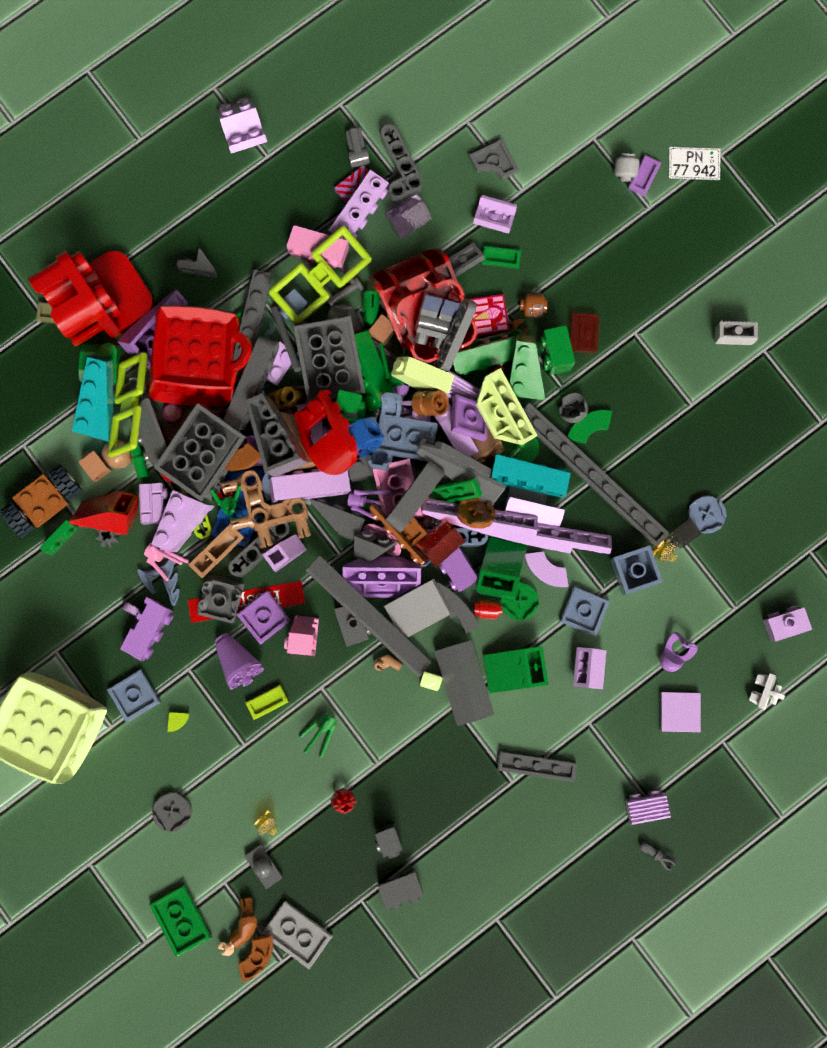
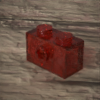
(447, 542)

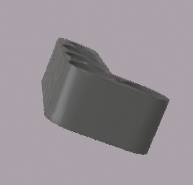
(399, 161)
(414, 496)
(255, 545)

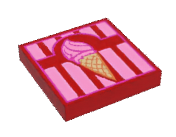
(491, 315)

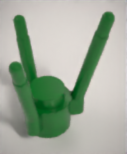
(392, 380)
(228, 504)
(325, 723)

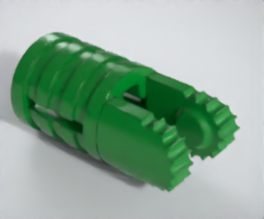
(370, 307)

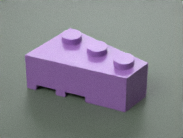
(147, 629)

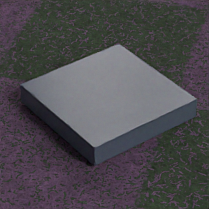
(584, 611)
(133, 695)

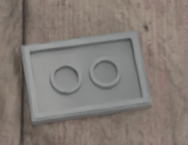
(418, 609)
(297, 934)

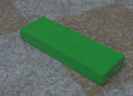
(457, 490)

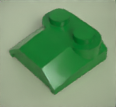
(105, 350)

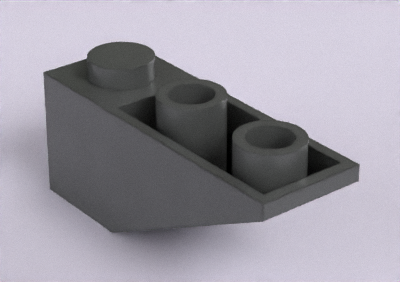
(344, 523)

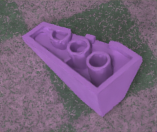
(141, 335)

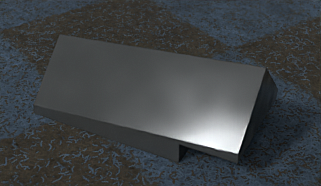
(464, 683)

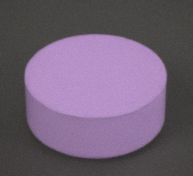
(131, 609)

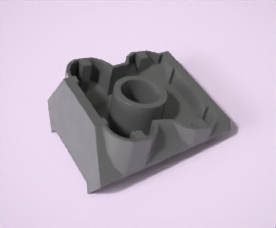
(220, 598)

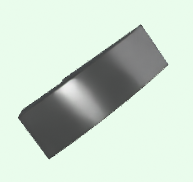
(459, 609)

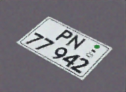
(694, 163)

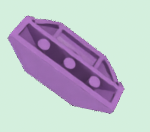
(383, 576)

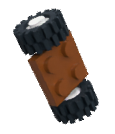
(40, 501)

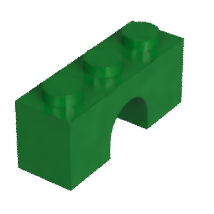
(351, 406)

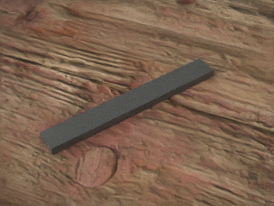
(368, 616)

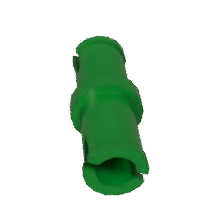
(139, 462)

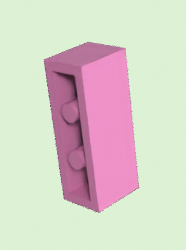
(304, 241)

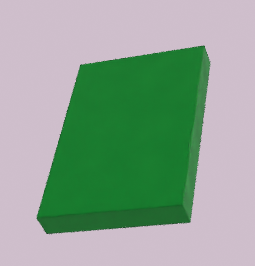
(180, 920)

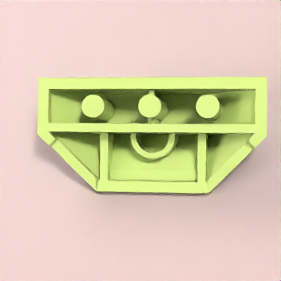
(503, 411)

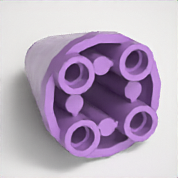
(236, 662)

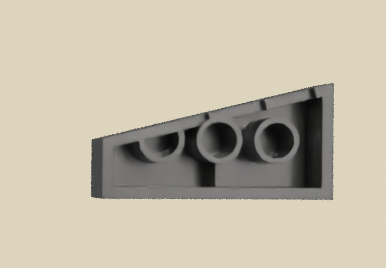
(273, 437)

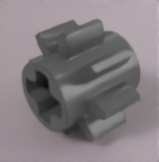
(105, 540)

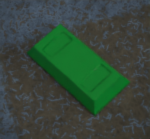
(501, 257)

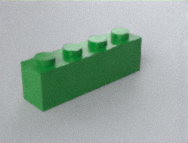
(486, 352)
(372, 371)

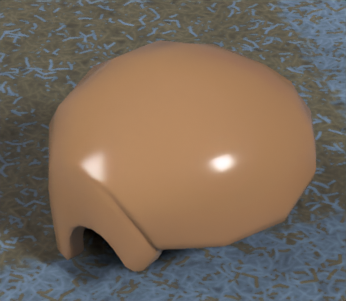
(118, 462)

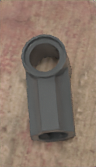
(357, 152)

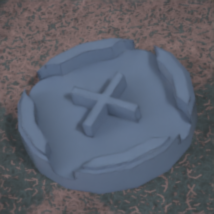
(707, 514)

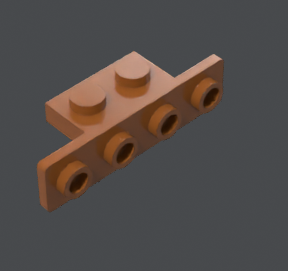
(408, 537)

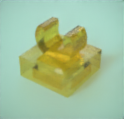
(665, 552)
(266, 824)

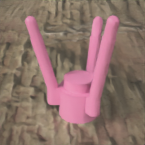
(156, 554)

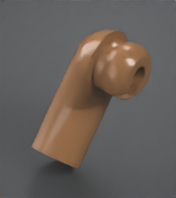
(386, 661)

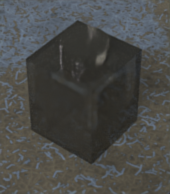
(684, 534)

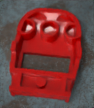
(336, 449)

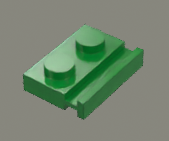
(58, 538)

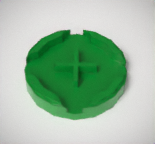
(525, 604)

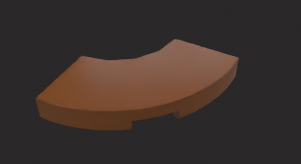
(244, 458)
(258, 958)

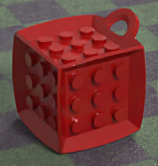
(195, 356)

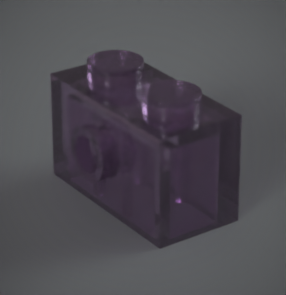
(408, 216)

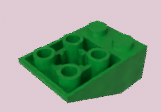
(502, 569)
(516, 670)

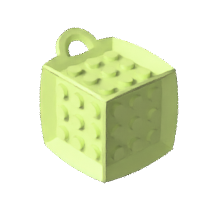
(47, 727)

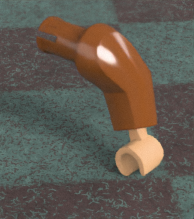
(245, 930)

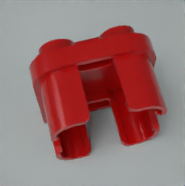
(402, 292)
(92, 294)

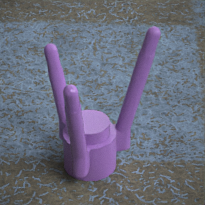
(357, 499)

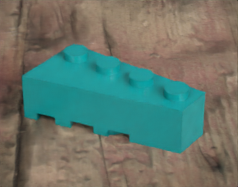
(95, 399)
(530, 476)

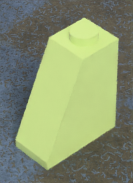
(421, 375)

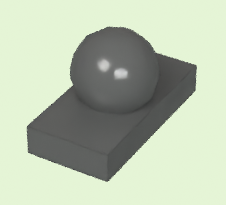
(263, 866)

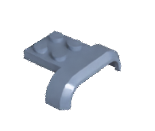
(400, 434)

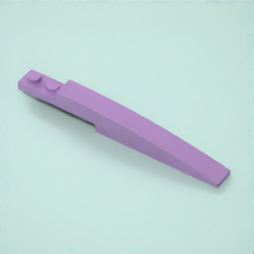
(525, 530)

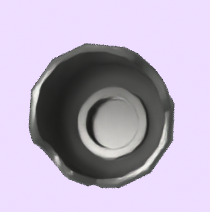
(573, 408)

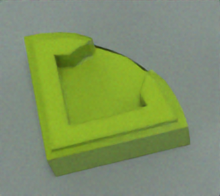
(177, 720)

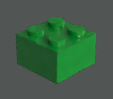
(556, 350)

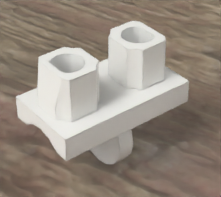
(762, 699)

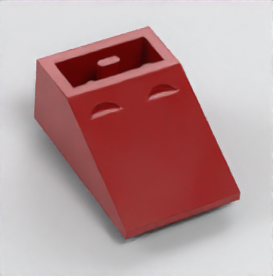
(107, 512)

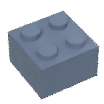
(636, 570)

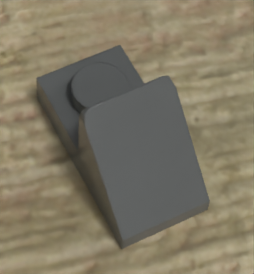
(201, 267)

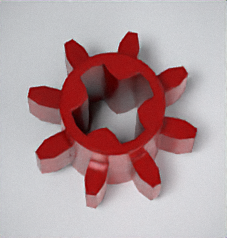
(343, 800)

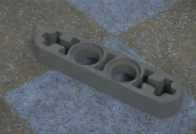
(456, 334)

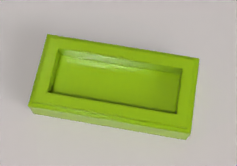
(267, 702)

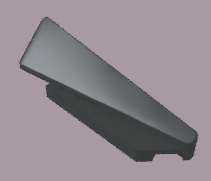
(460, 466)

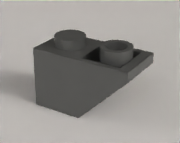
(370, 544)

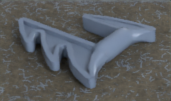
(170, 584)

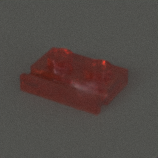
(584, 332)

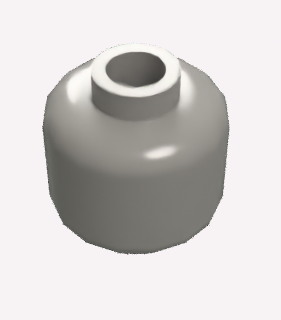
(626, 167)

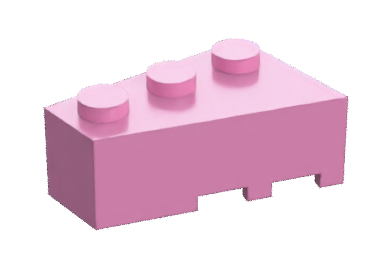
(302, 636)

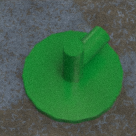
(525, 452)

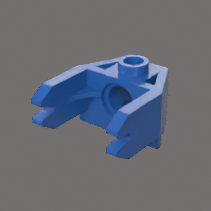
(367, 435)

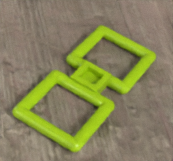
(320, 275)
(129, 405)

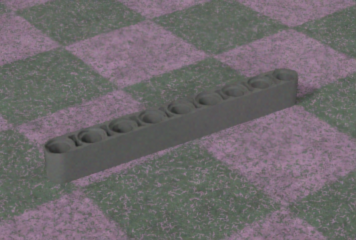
(248, 387)

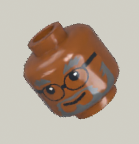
(533, 305)

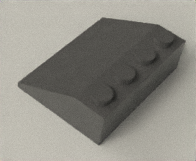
(329, 357)
(200, 451)

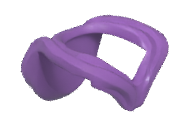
(669, 660)

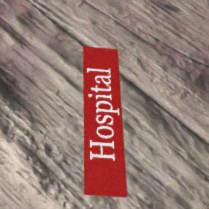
(284, 594)

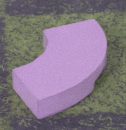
(545, 570)

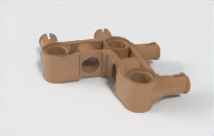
(274, 514)

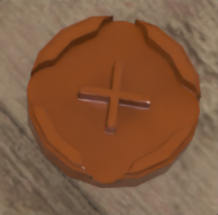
(475, 513)

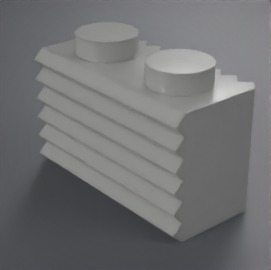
(736, 333)

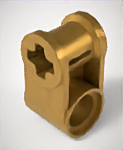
(283, 397)

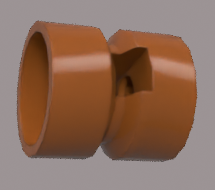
(430, 403)

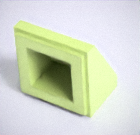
(431, 681)

